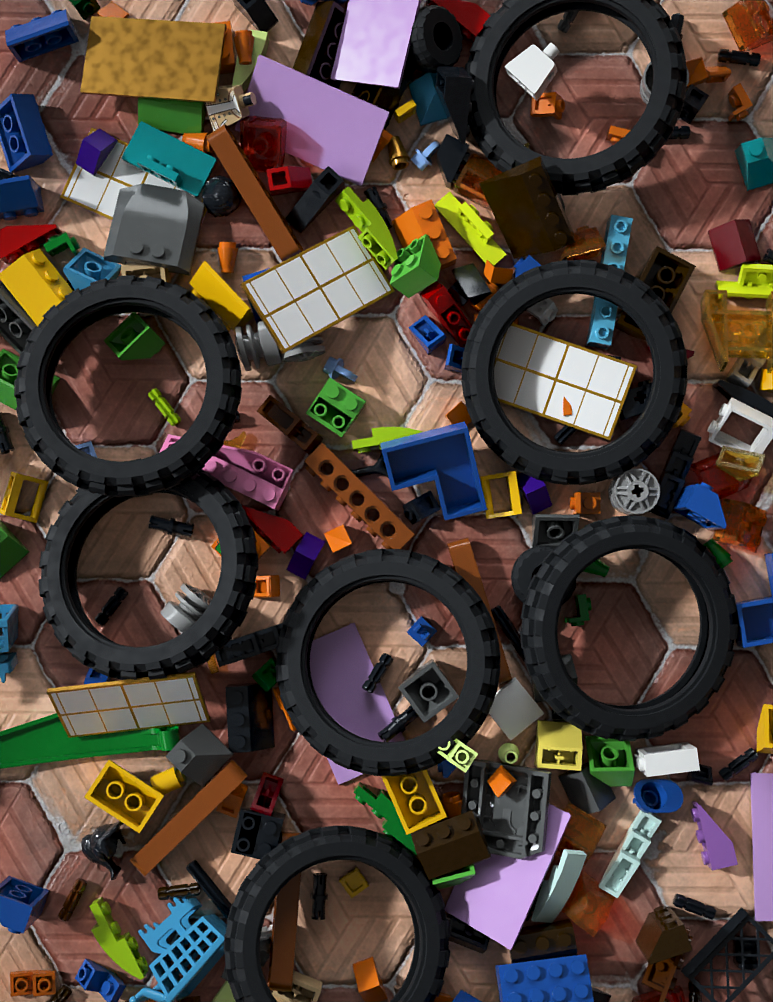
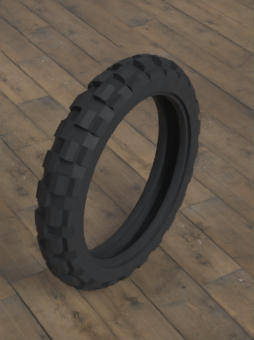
(620, 160)
(65, 323)
(667, 355)
(714, 646)
(183, 652)
(295, 678)
(330, 844)

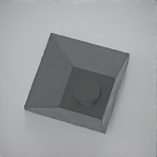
(428, 690)
(199, 755)

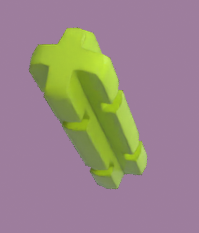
(164, 407)

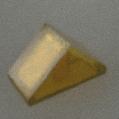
(740, 463)

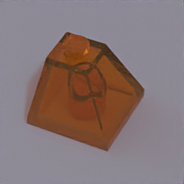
(586, 246)
(588, 904)

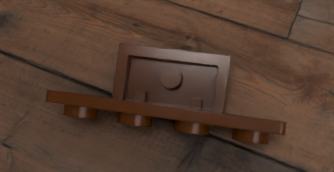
(661, 974)

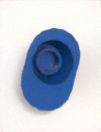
(657, 796)

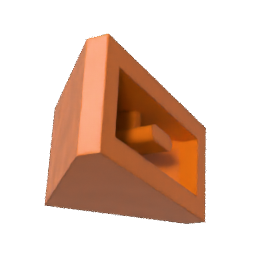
(369, 981)

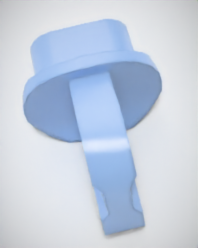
(422, 158)
(335, 368)

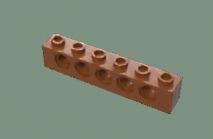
(322, 456)

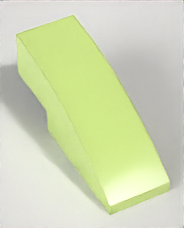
(244, 73)

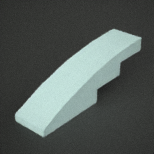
(629, 853)
(559, 887)

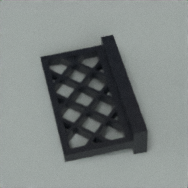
(716, 944)

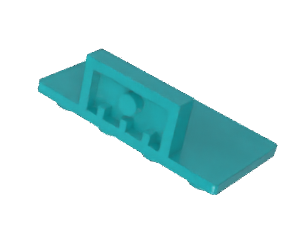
(169, 159)

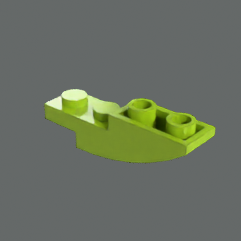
(375, 233)
(381, 435)
(120, 948)

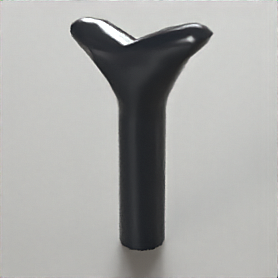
(377, 468)

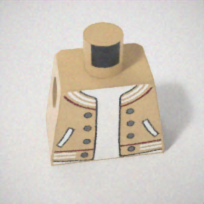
(230, 105)

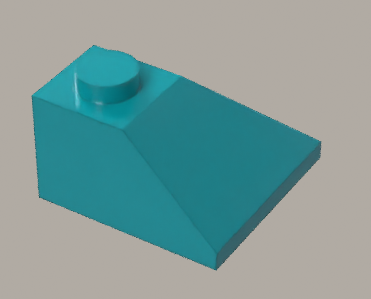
(756, 162)

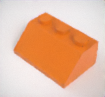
(425, 220)

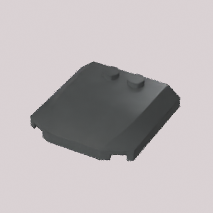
(155, 228)
(518, 820)

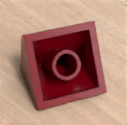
(734, 244)

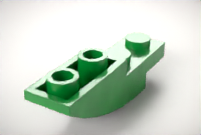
(384, 807)

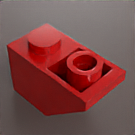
(288, 179)

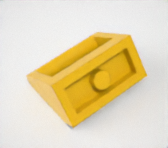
(513, 492)
(12, 494)

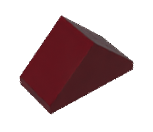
(267, 794)

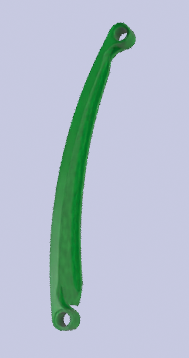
(47, 741)

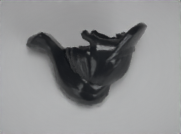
(102, 846)

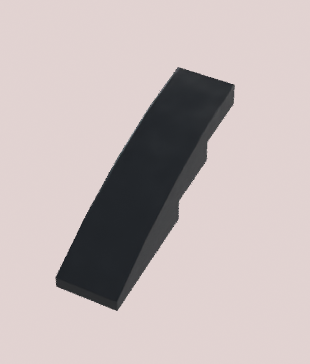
(745, 396)
(675, 471)
(249, 645)

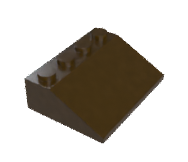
(528, 209)

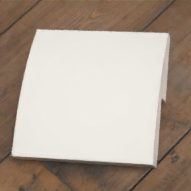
(514, 709)

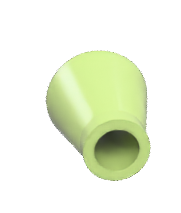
(508, 748)

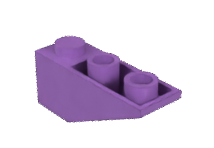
(717, 847)

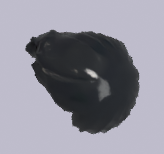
(221, 196)

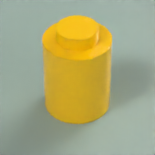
(167, 780)

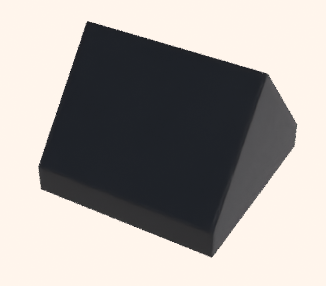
(703, 776)

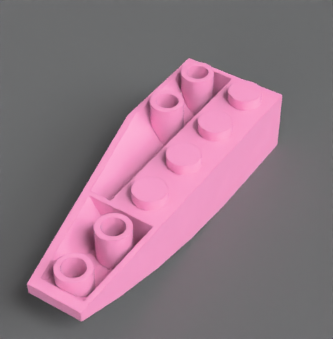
(247, 473)

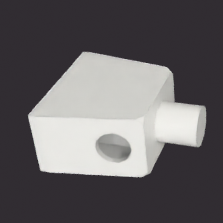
(534, 69)

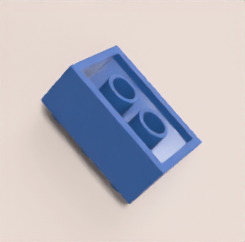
(41, 35)
(23, 133)
(20, 197)
(701, 506)
(20, 904)

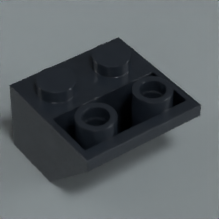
(257, 833)

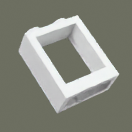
(723, 439)
(666, 759)

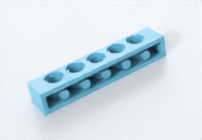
(614, 254)

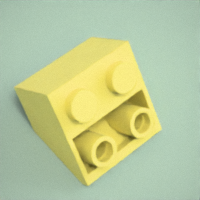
(558, 746)

